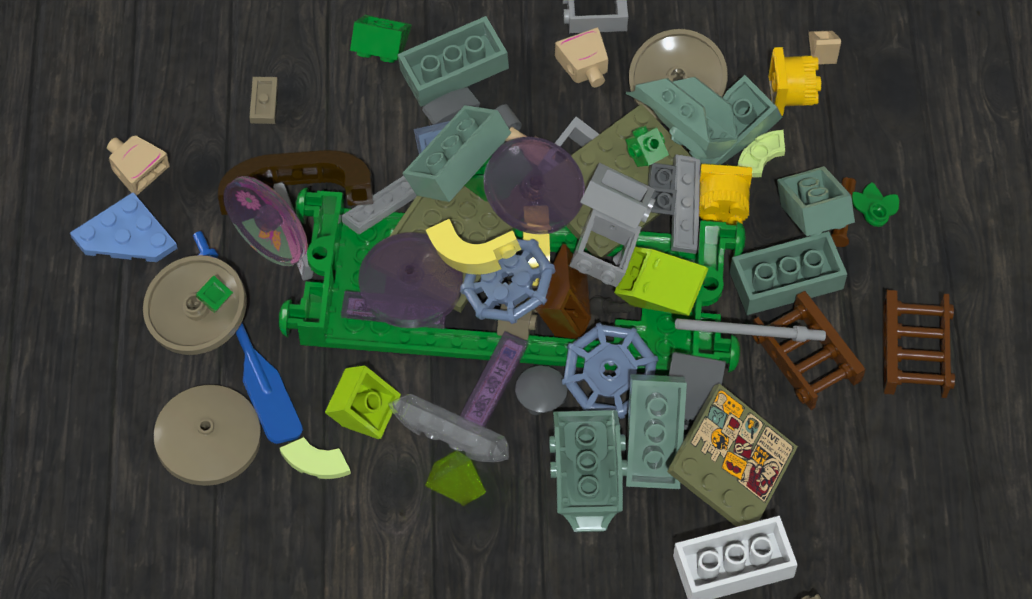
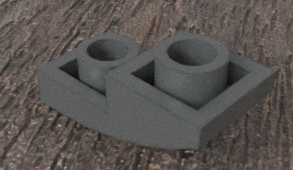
(448, 105)
(663, 181)

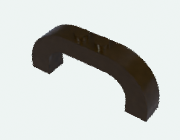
(306, 168)

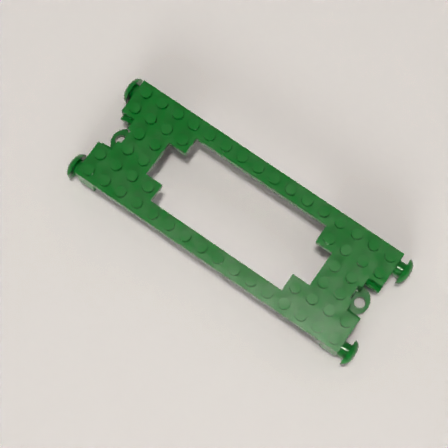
(320, 308)

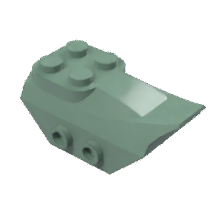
(693, 113)
(588, 467)

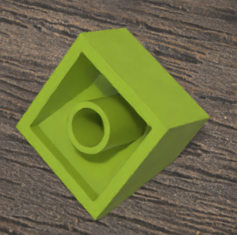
(362, 402)

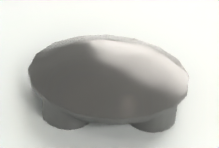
(541, 389)

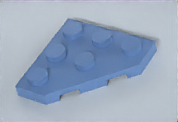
(124, 233)

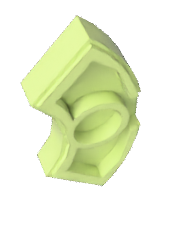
(762, 150)
(314, 461)

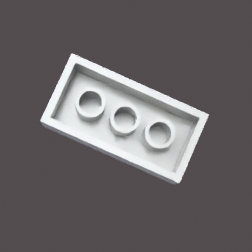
(735, 559)

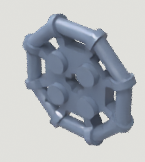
(515, 292)
(594, 367)

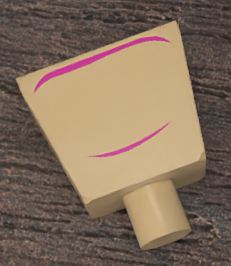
(583, 57)
(136, 162)

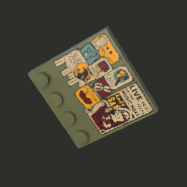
(732, 458)

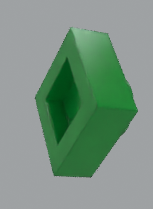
(214, 294)

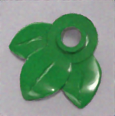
(873, 203)

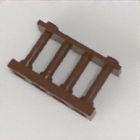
(833, 345)
(893, 353)

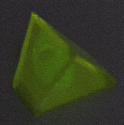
(456, 478)

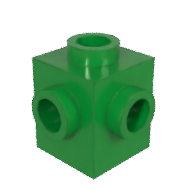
(646, 146)

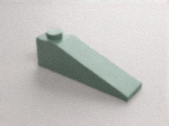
(752, 115)

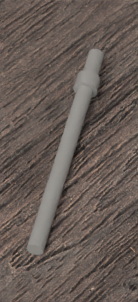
(797, 333)

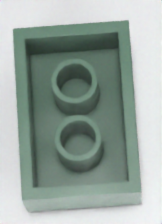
(816, 201)

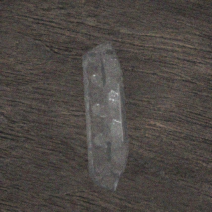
(453, 429)

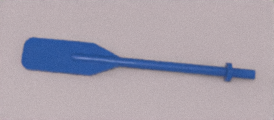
(262, 382)

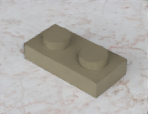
(263, 100)

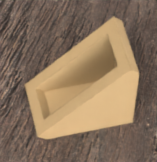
(824, 46)

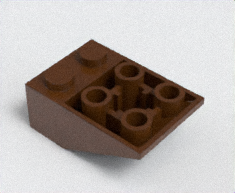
(567, 299)

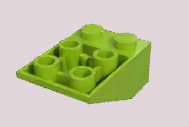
(661, 282)

